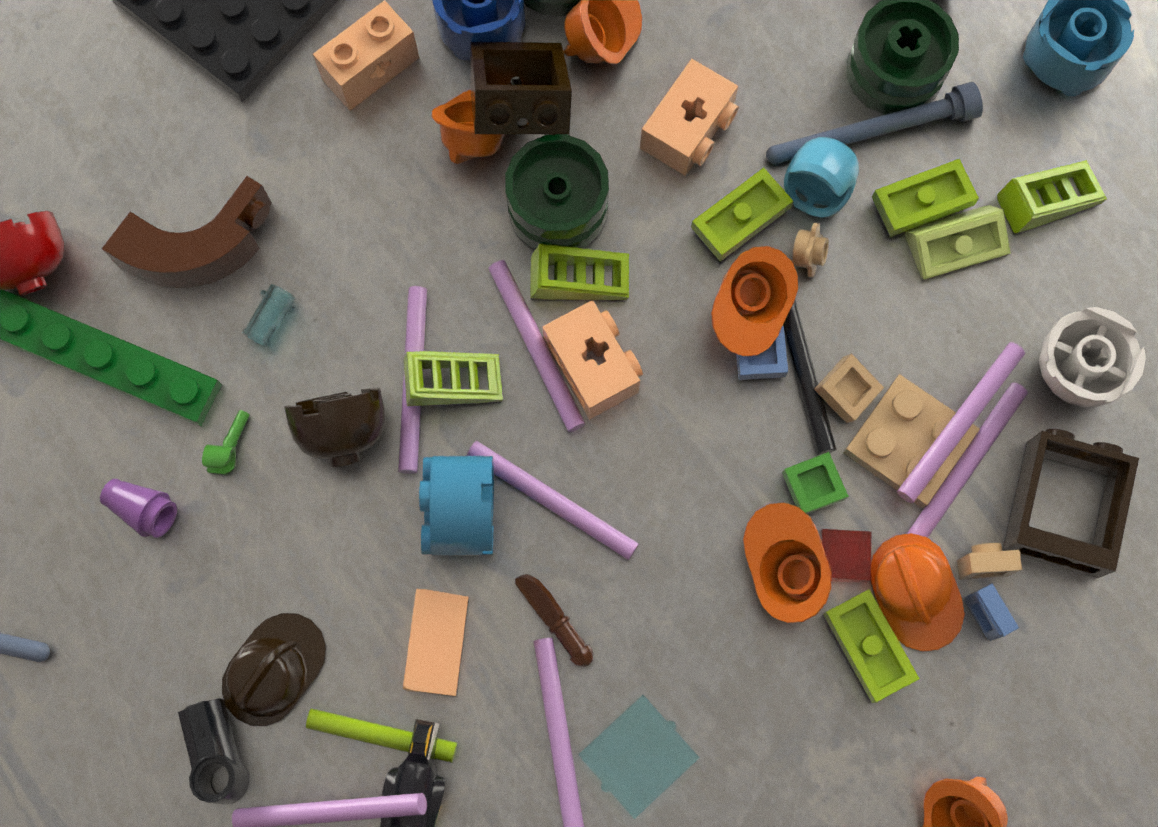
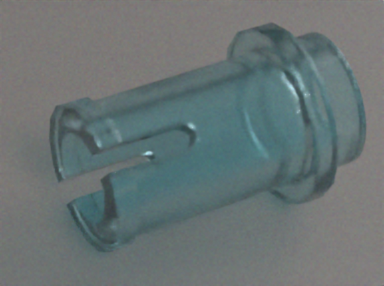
(269, 315)

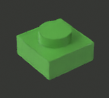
(815, 483)

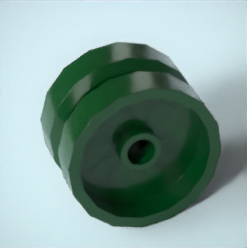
(901, 54)
(557, 192)

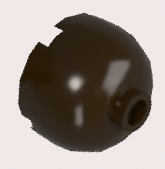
(337, 425)

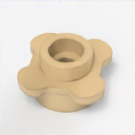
(810, 249)

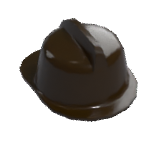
(273, 669)

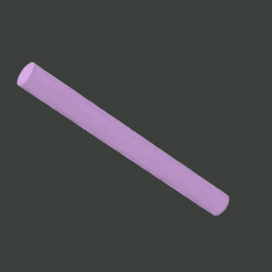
(536, 346)
(411, 414)
(960, 422)
(969, 460)
(557, 503)
(558, 733)
(331, 811)

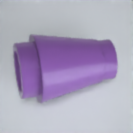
(140, 507)

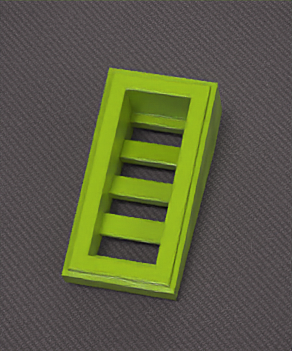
(1025, 208)
(564, 256)
(419, 396)

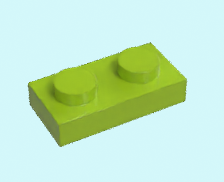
(925, 197)
(742, 214)
(871, 646)

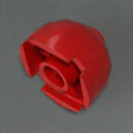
(29, 252)

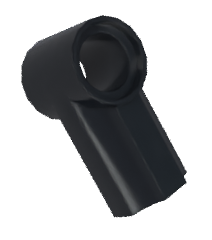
(209, 747)

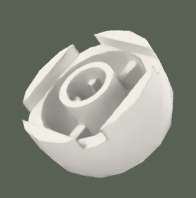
(1091, 357)

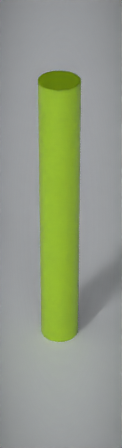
(373, 733)

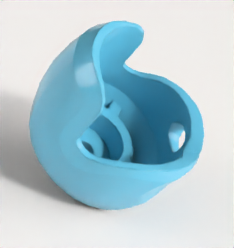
(824, 174)

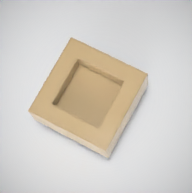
(849, 388)
(989, 562)

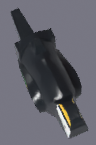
(417, 775)

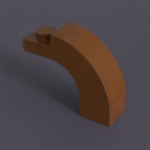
(195, 255)

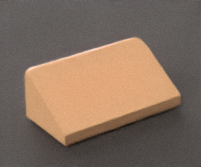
(435, 642)

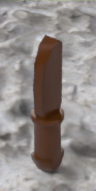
(554, 617)

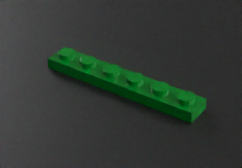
(106, 359)

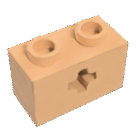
(366, 55)
(695, 94)
(594, 385)

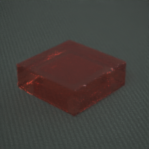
(848, 554)

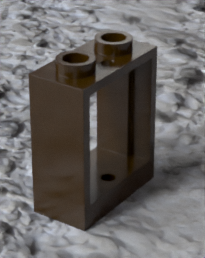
(539, 94)
(1078, 556)

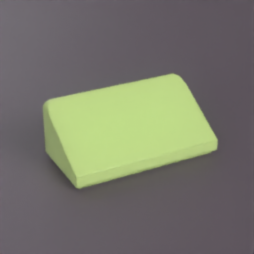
(958, 241)

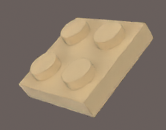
(900, 435)

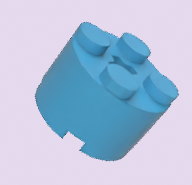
(1078, 43)
(457, 505)

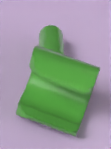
(223, 458)

